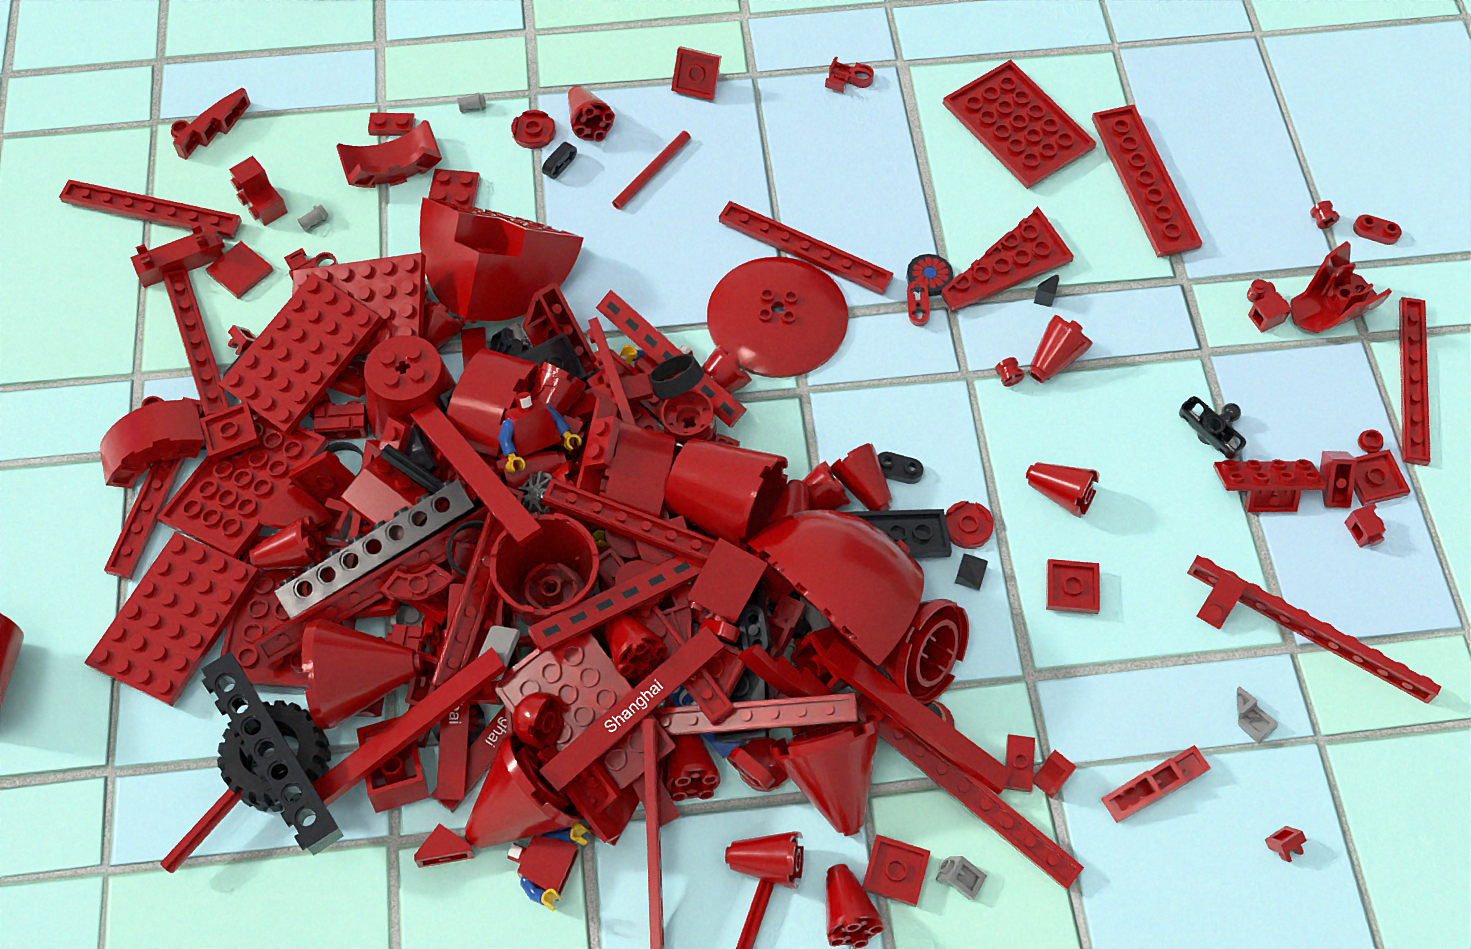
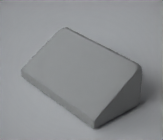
(503, 642)

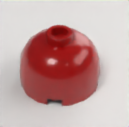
(538, 719)

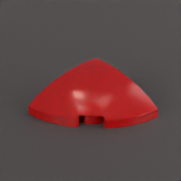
(292, 505)

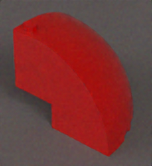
(489, 261)
(848, 574)

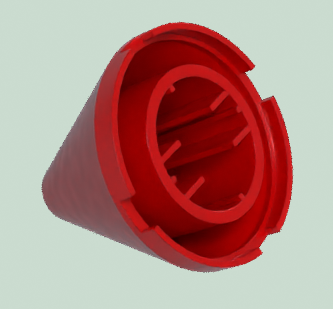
(929, 650)
(351, 670)
(833, 769)
(517, 799)

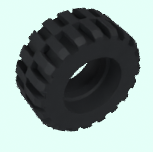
(311, 754)

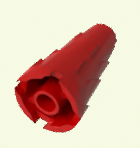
(556, 388)

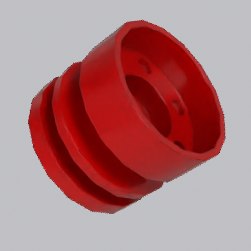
(689, 417)

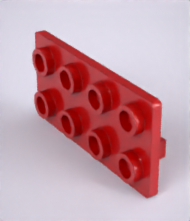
(1270, 484)

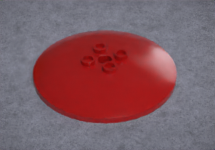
(782, 342)

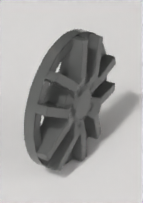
(535, 490)

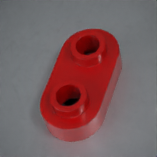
(1377, 229)

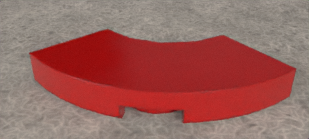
(417, 586)

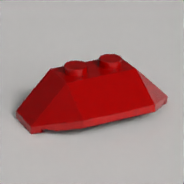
(551, 316)

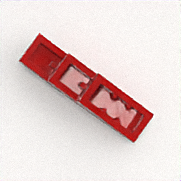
(215, 119)
(636, 389)
(784, 623)
(782, 674)
(1155, 784)

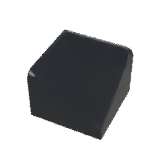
(1046, 291)
(971, 571)

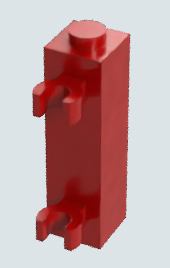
(185, 253)

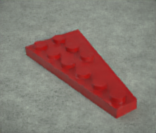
(1013, 259)

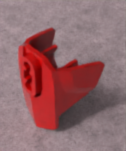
(1334, 294)

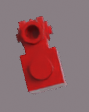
(1268, 307)

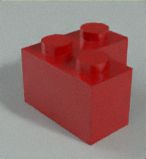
(256, 191)

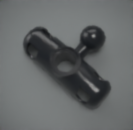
(1210, 419)

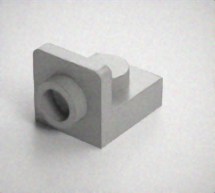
(406, 616)
(961, 876)

